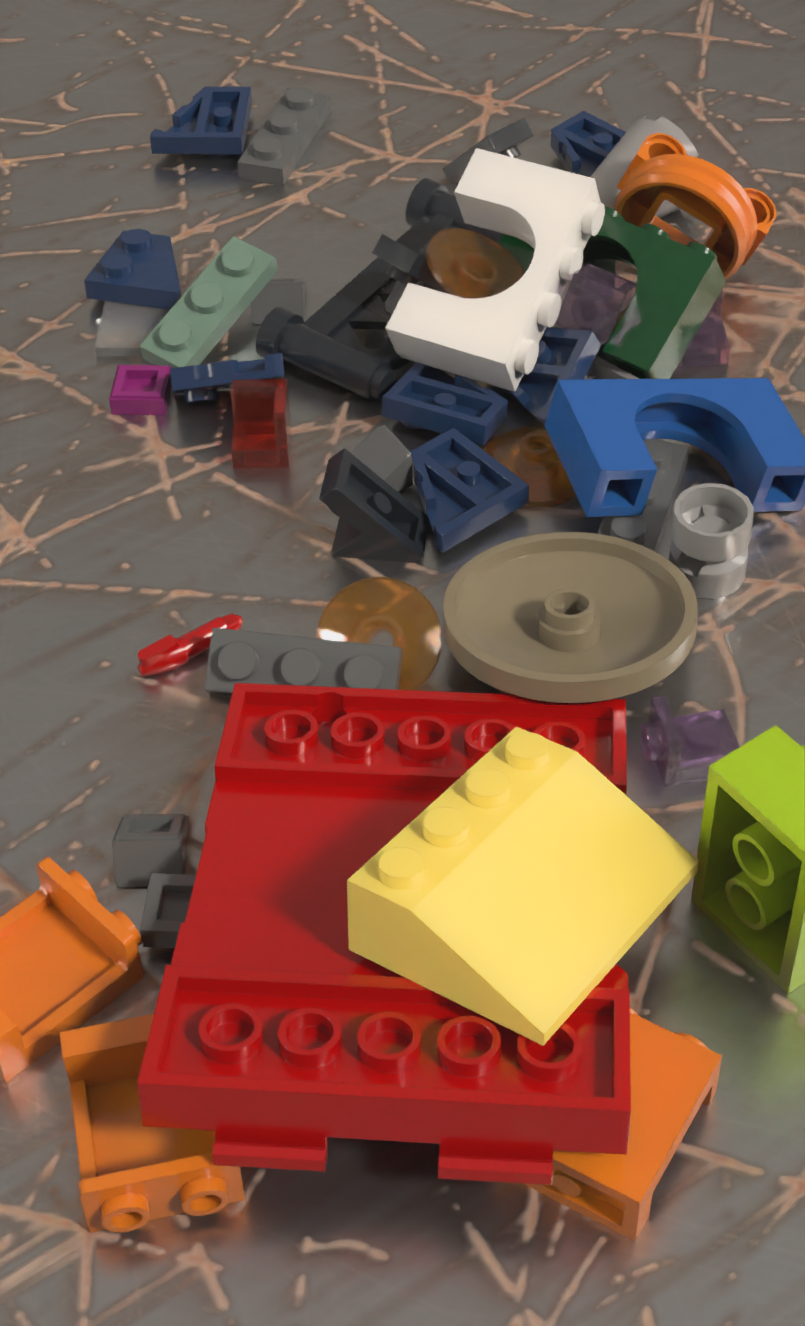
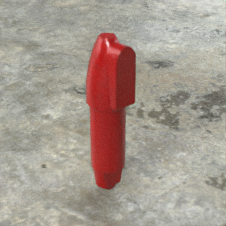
(174, 652)

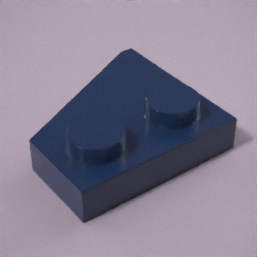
(209, 124)
(584, 142)
(136, 271)
(561, 356)
(203, 381)
(439, 402)
(463, 488)

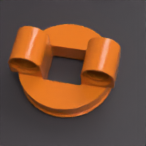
(705, 191)

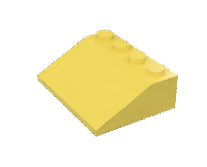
(517, 886)

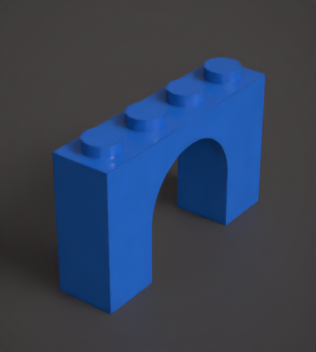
(736, 420)

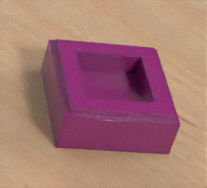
(140, 390)

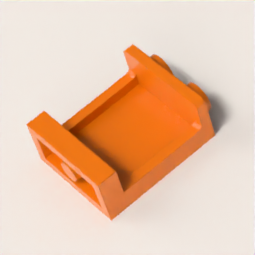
(59, 964)
(668, 1085)
(128, 1168)

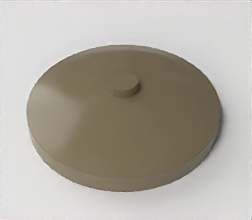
(570, 617)

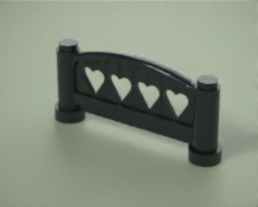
(327, 339)

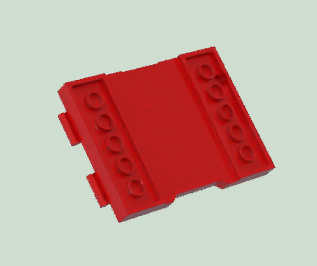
(299, 1040)

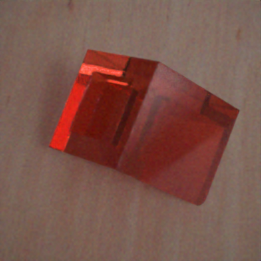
(261, 423)

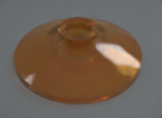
(471, 264)
(533, 459)
(392, 608)

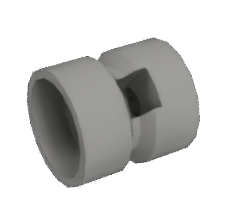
(712, 538)

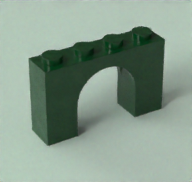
(670, 297)

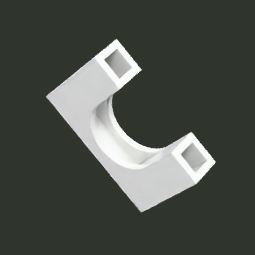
(500, 334)

